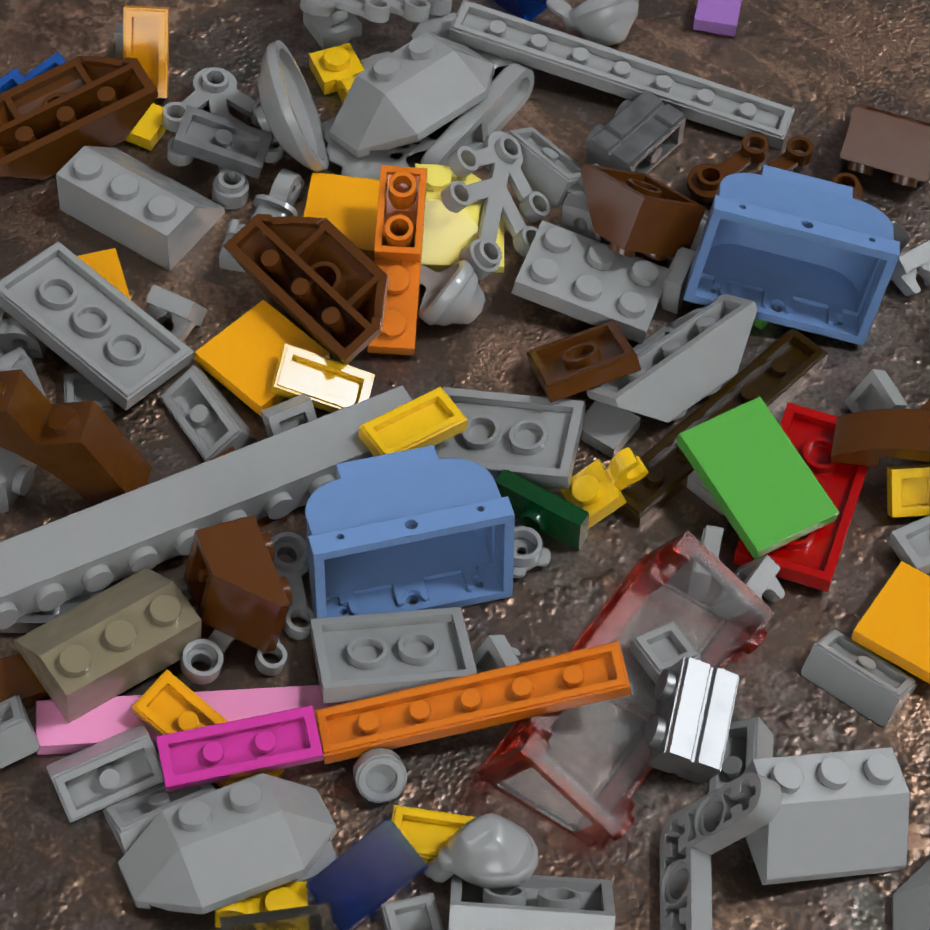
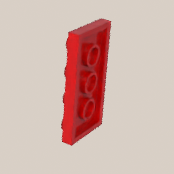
(815, 556)

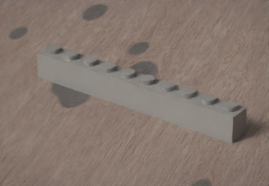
(160, 518)

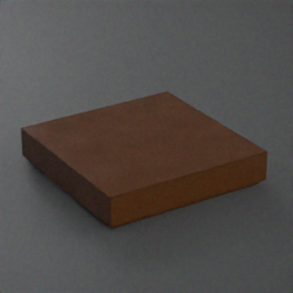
(583, 361)

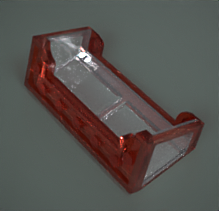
(592, 758)

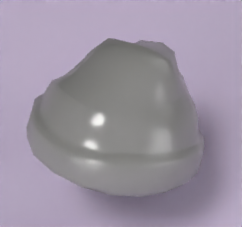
(598, 20)
(451, 295)
(487, 853)

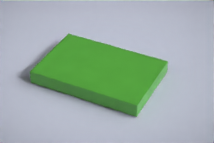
(757, 477)

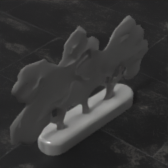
(505, 98)

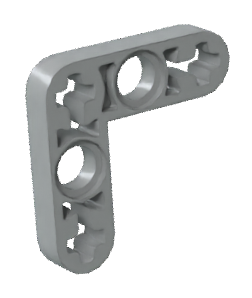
(692, 837)

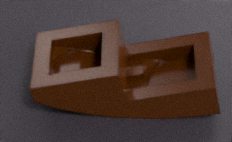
(879, 433)

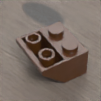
(237, 583)

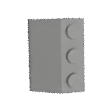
(135, 204)
(834, 818)
(533, 905)

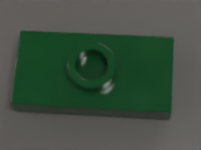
(544, 510)

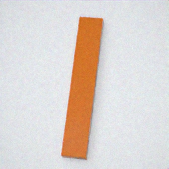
(472, 702)

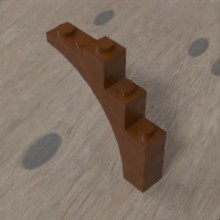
(69, 440)

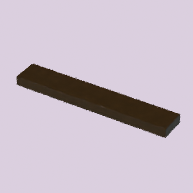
(769, 376)

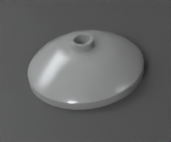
(290, 109)

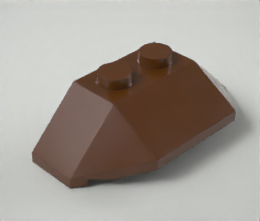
(69, 108)
(315, 279)

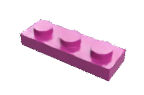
(239, 748)

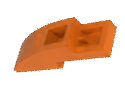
(400, 255)

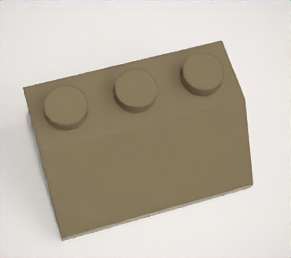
(110, 642)

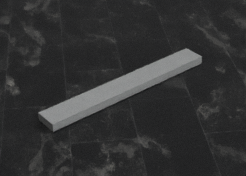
(618, 72)

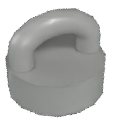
(380, 775)

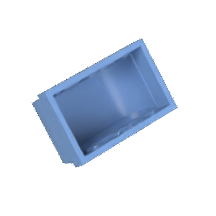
(797, 251)
(408, 533)

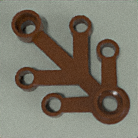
(705, 178)

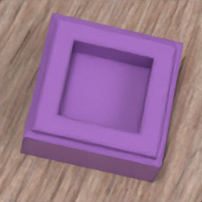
(717, 16)

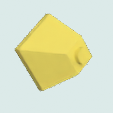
(448, 231)

